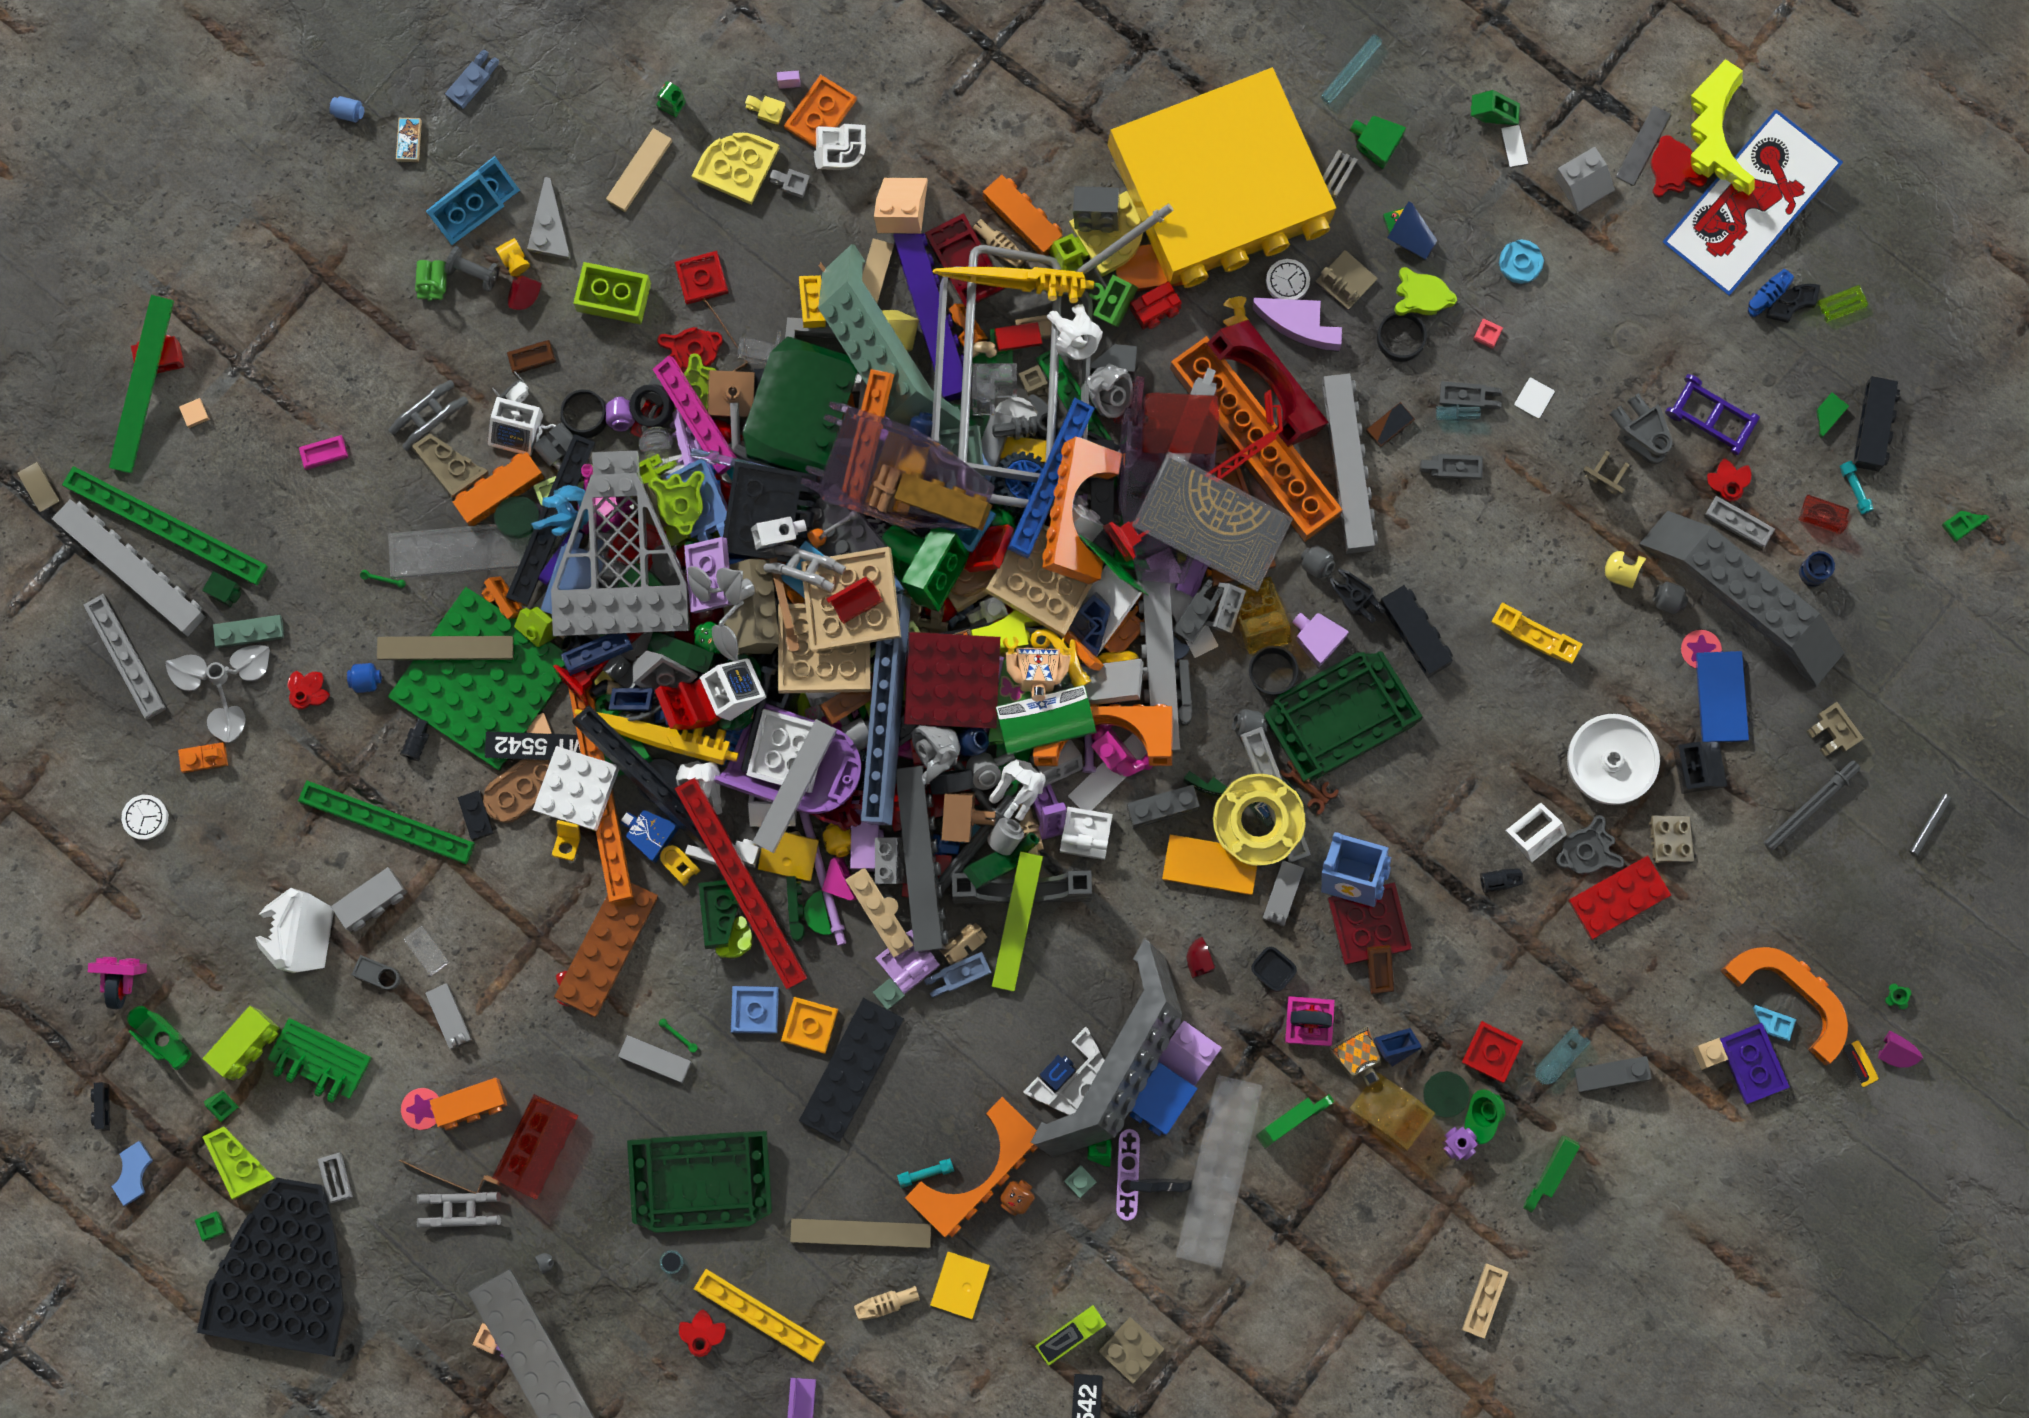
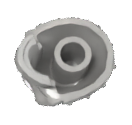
(1110, 390)
(936, 748)

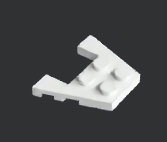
(1073, 1091)

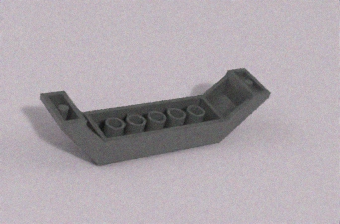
(1747, 591)
(1126, 1065)

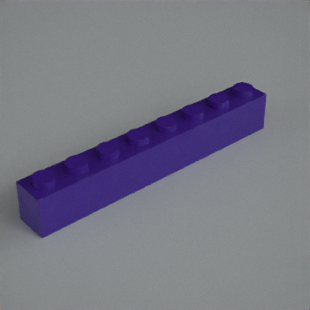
(925, 297)

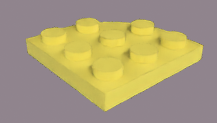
(736, 165)
(1097, 241)

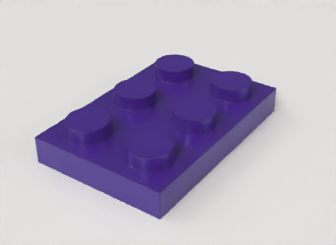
(1754, 1063)

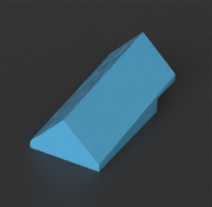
(473, 201)

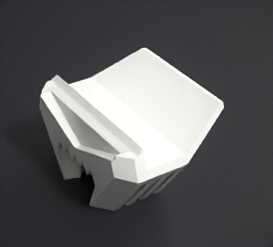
(299, 932)

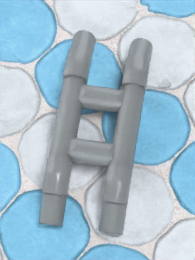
(809, 575)
(468, 1198)

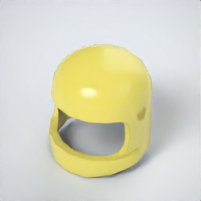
(1620, 572)

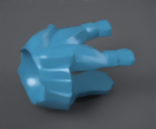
(566, 513)

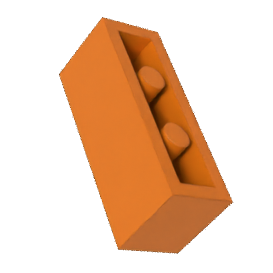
(468, 1104)

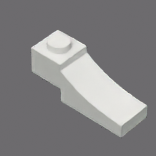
(747, 850)

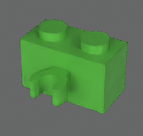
(1113, 300)

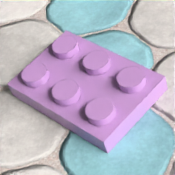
(709, 557)

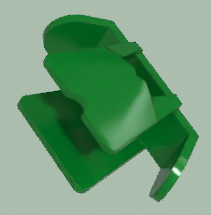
(149, 1026)

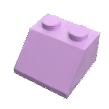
(1189, 1053)

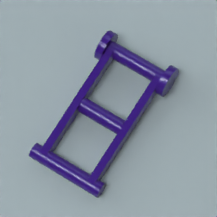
(1694, 383)

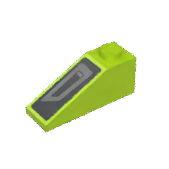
(1070, 1335)

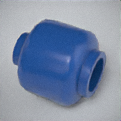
(363, 678)

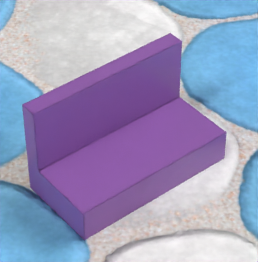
(801, 1398)

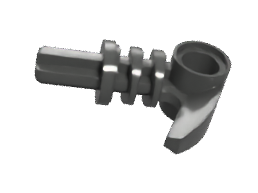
(1024, 427)

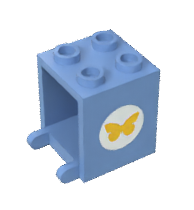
(1349, 869)

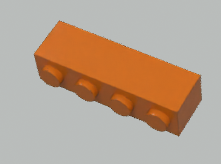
(1021, 215)
(490, 492)

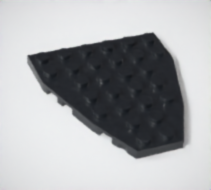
(280, 1275)

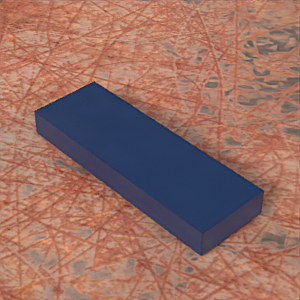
(596, 652)

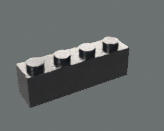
(1875, 424)
(1416, 631)

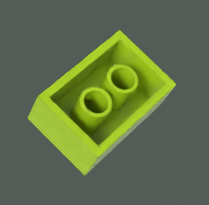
(612, 293)
(242, 1043)

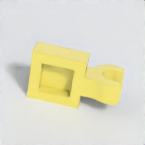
(769, 110)

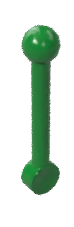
(365, 575)
(692, 1047)

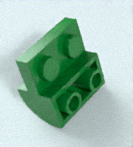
(903, 547)

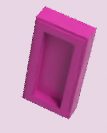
(323, 452)

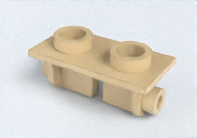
(970, 936)

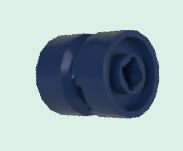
(1817, 568)

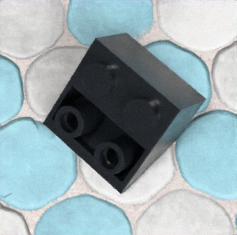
(1699, 766)

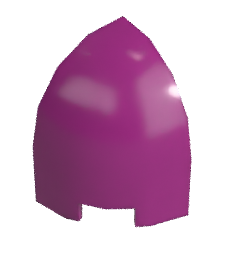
(1899, 1051)

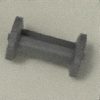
(455, 262)

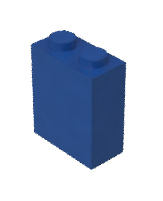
(1162, 1100)

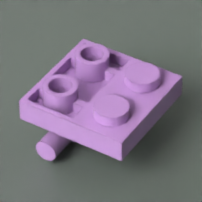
(908, 967)

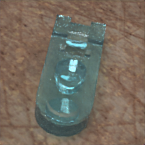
(1560, 1057)

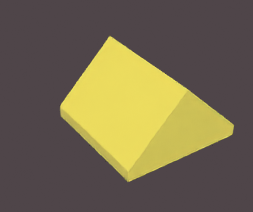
(904, 326)

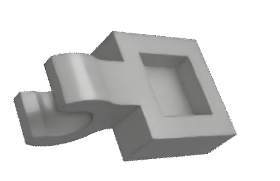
(793, 182)
(990, 609)

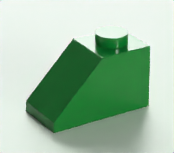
(1495, 108)

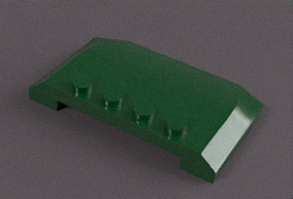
(790, 406)
(1341, 714)
(699, 1181)

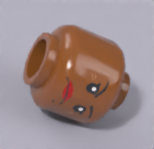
(1017, 1197)

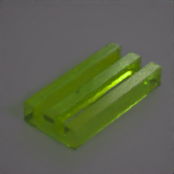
(1826, 310)

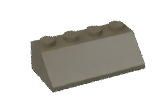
(756, 619)

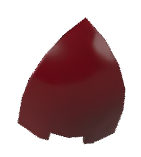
(523, 292)
(1199, 958)

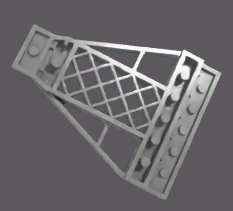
(625, 608)

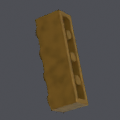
(943, 501)

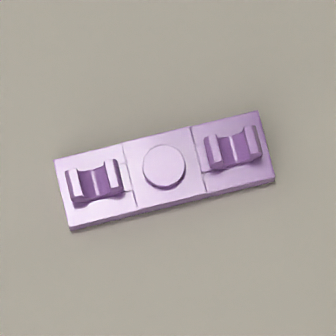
(685, 439)

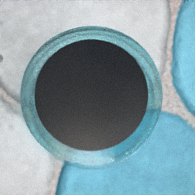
(671, 1262)

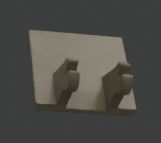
(1594, 476)

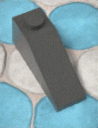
(1613, 1074)

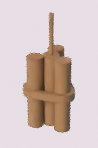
(886, 487)

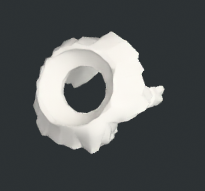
(1070, 340)
(705, 775)
(1032, 782)

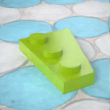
(235, 1164)

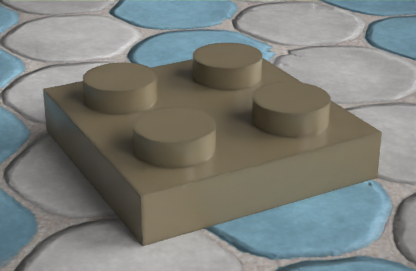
(1131, 1350)

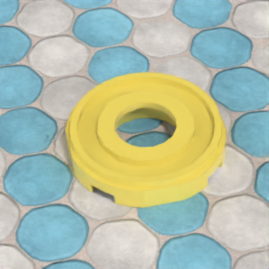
(1288, 824)

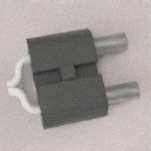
(554, 444)

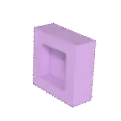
(788, 79)

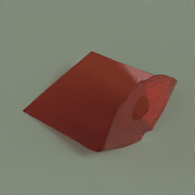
(1180, 423)

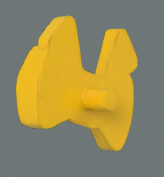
(1236, 303)

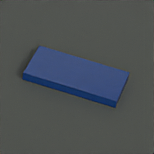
(1722, 696)

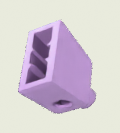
(1319, 637)

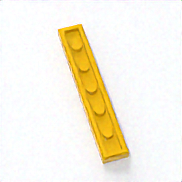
(759, 1315)

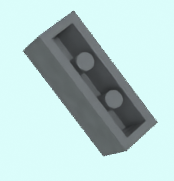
(1163, 806)

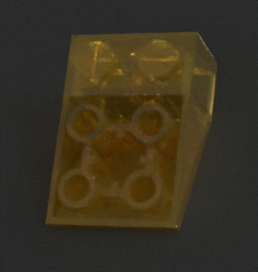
(1263, 618)
(1392, 1112)

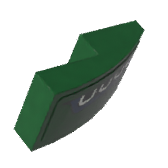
(1213, 788)

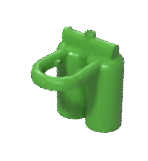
(430, 279)

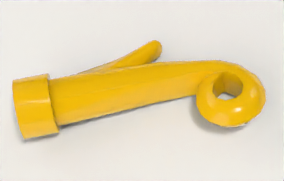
(1075, 670)

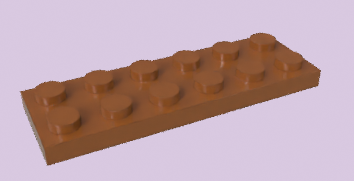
(605, 951)

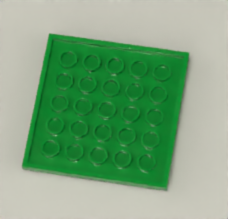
(480, 695)

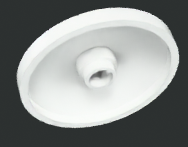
(1613, 759)

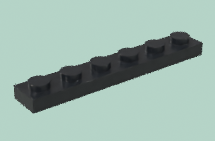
(1103, 503)

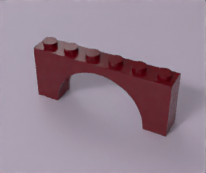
(1245, 345)

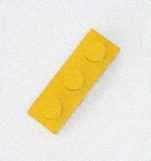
(809, 296)

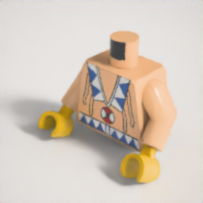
(1037, 668)

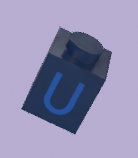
(1057, 1072)

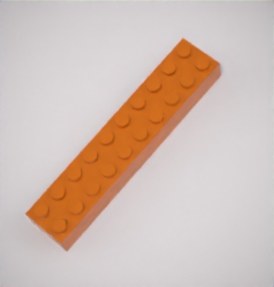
(1276, 466)

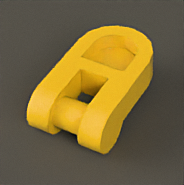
(673, 858)

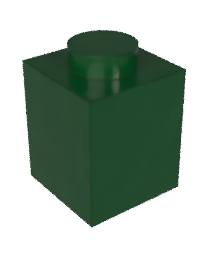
(222, 589)

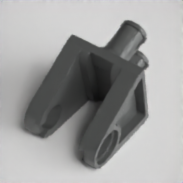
(1644, 432)

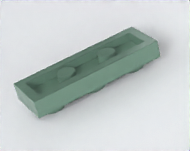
(248, 631)

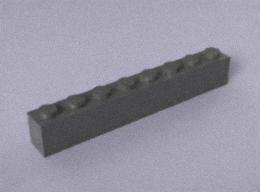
(920, 860)

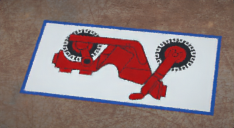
(1734, 230)

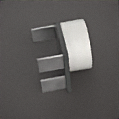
(516, 392)

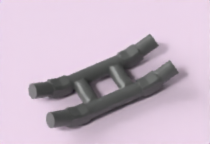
(429, 399)

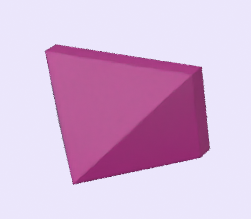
(835, 880)

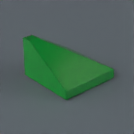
(220, 1105)
(1100, 1153)

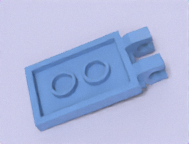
(714, 504)
(576, 574)

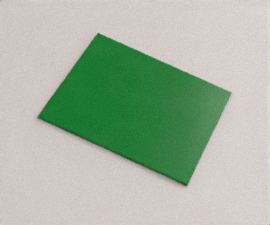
(1113, 565)

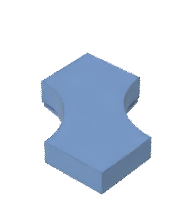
(134, 1162)

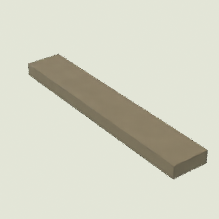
(446, 648)
(860, 1233)

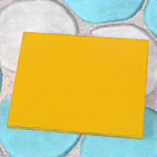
(792, 857)
(960, 1285)

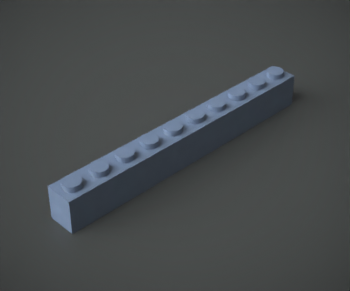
(885, 723)

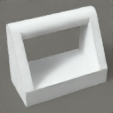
(1543, 839)

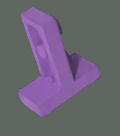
(1050, 813)

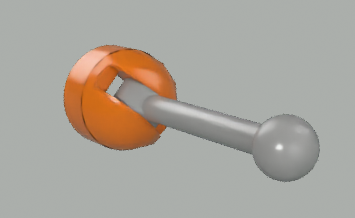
(818, 536)

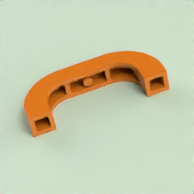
(1807, 985)

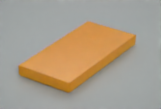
(1207, 866)

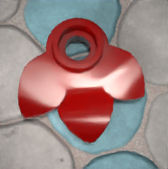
(1729, 477)
(306, 686)
(701, 1330)

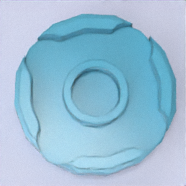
(1521, 261)

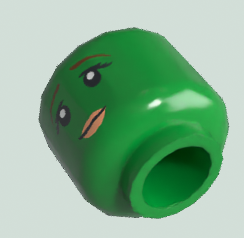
(704, 638)

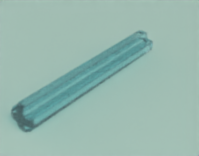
(1351, 69)

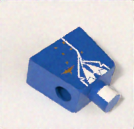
(649, 833)

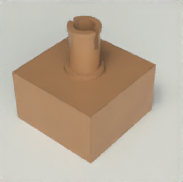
(728, 388)
(961, 816)

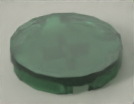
(515, 516)
(1446, 1094)

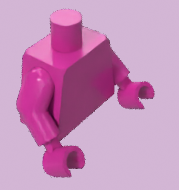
(606, 508)
(1115, 753)

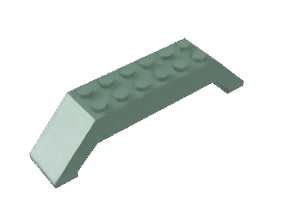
(873, 342)

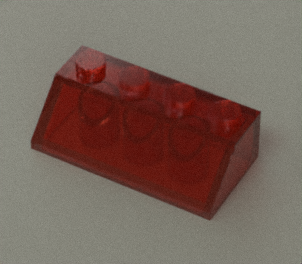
(535, 1146)

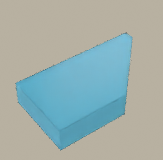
(1775, 1023)

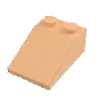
(900, 205)

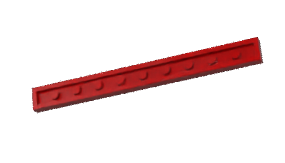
(741, 883)

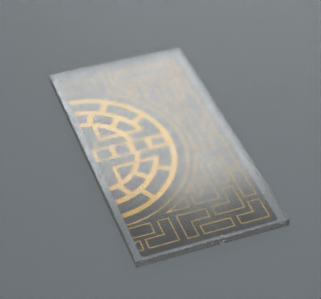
(1212, 521)

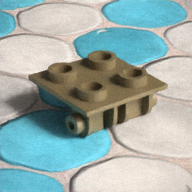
(1346, 279)
(1671, 839)

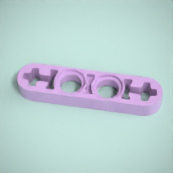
(1124, 1174)

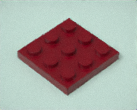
(1369, 926)

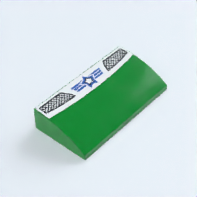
(1045, 722)

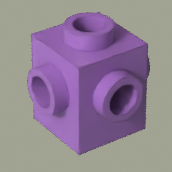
(1452, 1148)

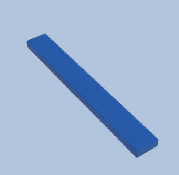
(1043, 492)

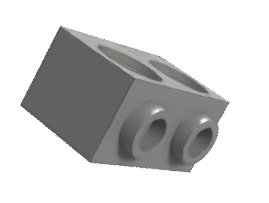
(890, 861)

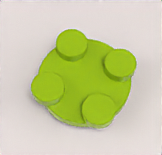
(739, 942)

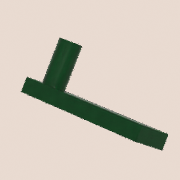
(996, 864)

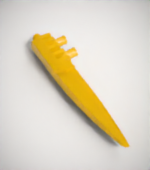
(1025, 279)
(669, 739)

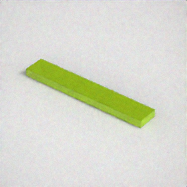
(1017, 921)

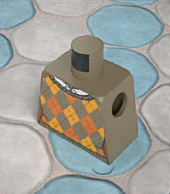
(1358, 1056)

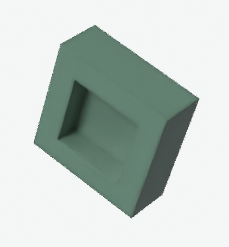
(888, 994)
(1080, 1181)

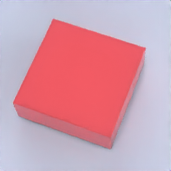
(1488, 333)

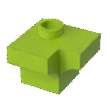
(1069, 252)
(535, 625)

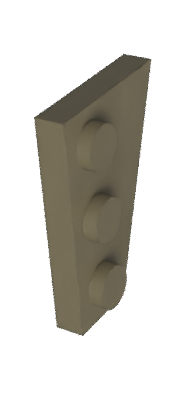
(447, 466)

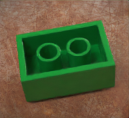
(935, 568)

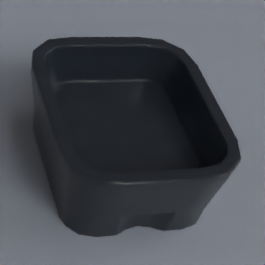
(1274, 968)

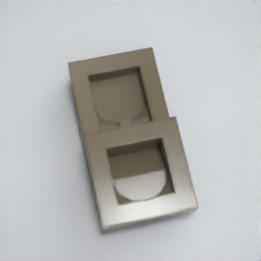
(1035, 383)
(38, 486)

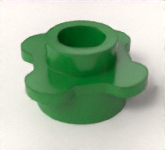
(1904, 994)

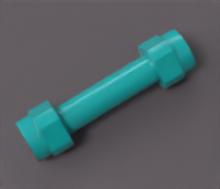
(1848, 470)
(906, 1179)

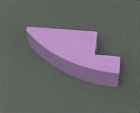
(1298, 321)

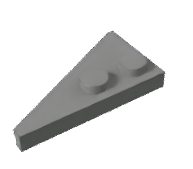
(547, 230)

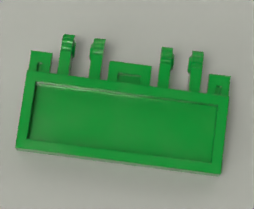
(321, 1059)

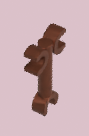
(1320, 797)

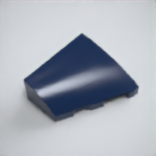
(1413, 233)
(1091, 622)

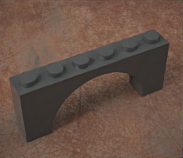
(1068, 887)

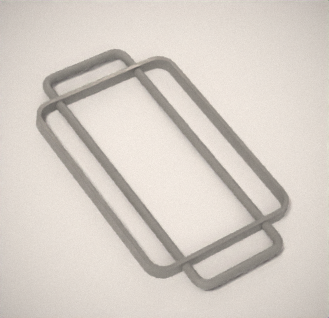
(967, 370)

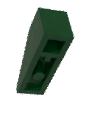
(682, 652)

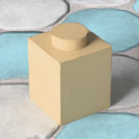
(1710, 1053)

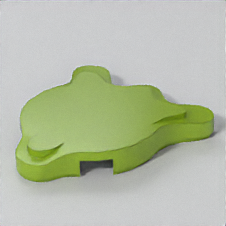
(1422, 294)
(698, 378)
(679, 501)

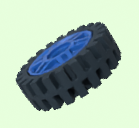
(1014, 487)

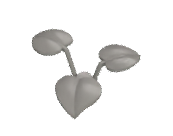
(735, 590)
(189, 670)

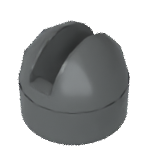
(544, 1262)

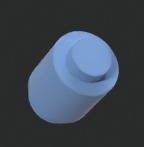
(346, 109)

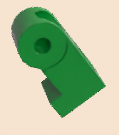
(670, 99)

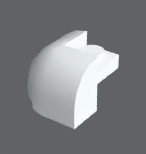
(839, 147)

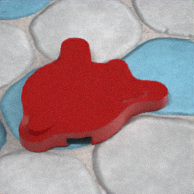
(1673, 167)
(692, 342)

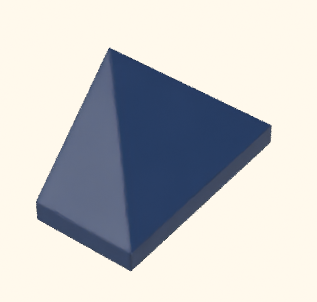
(631, 699)
(1397, 1045)

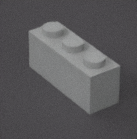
(369, 900)

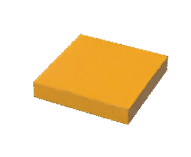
(809, 1025)

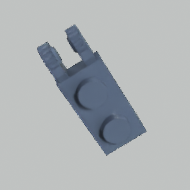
(471, 80)
(960, 974)

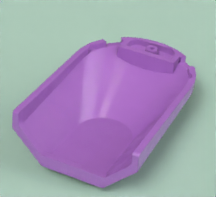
(834, 781)

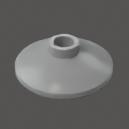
(664, 568)

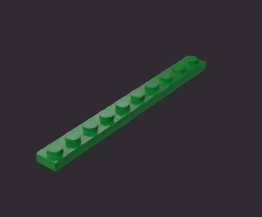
(165, 525)

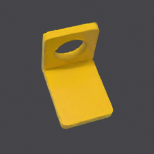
(569, 834)

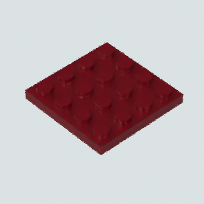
(952, 680)

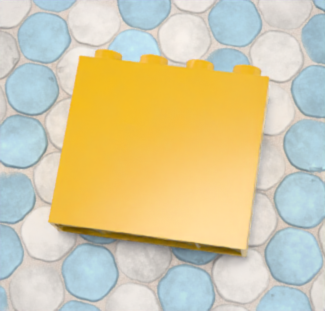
(1229, 171)

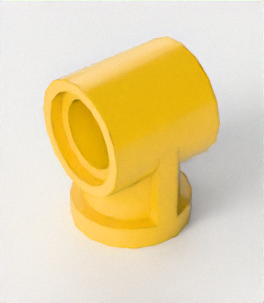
(513, 257)

